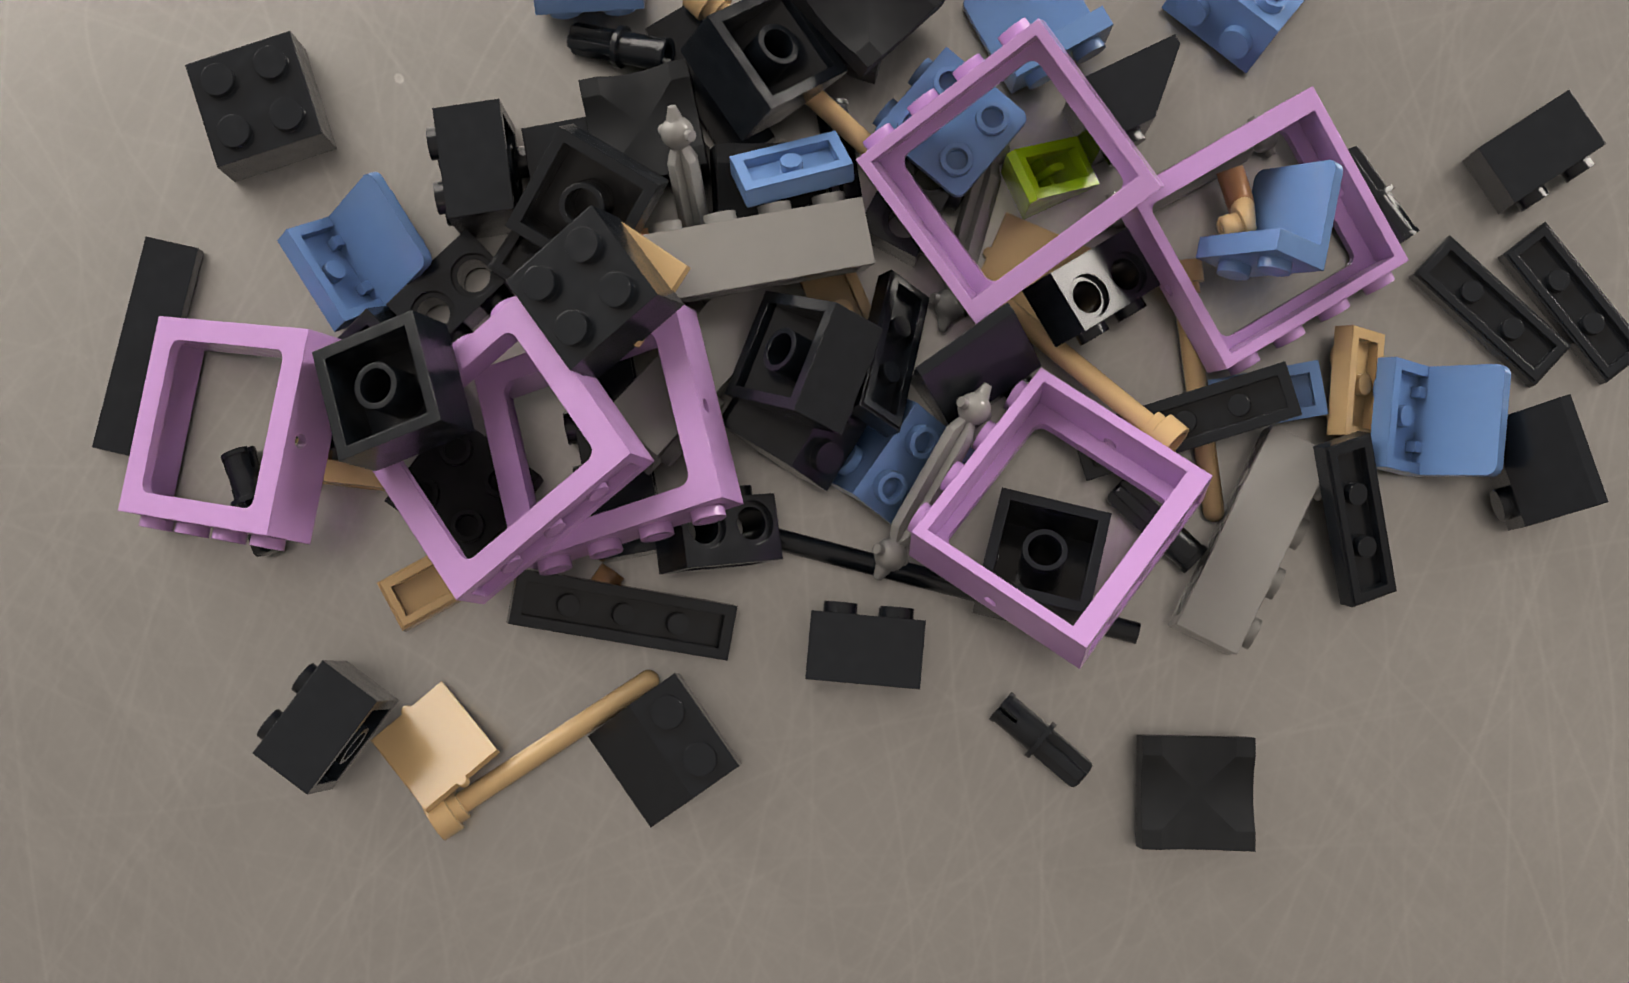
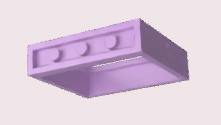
(930, 112)
(1357, 221)
(1099, 435)
(614, 462)
(711, 471)
(288, 473)

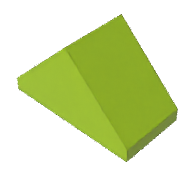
(1047, 174)

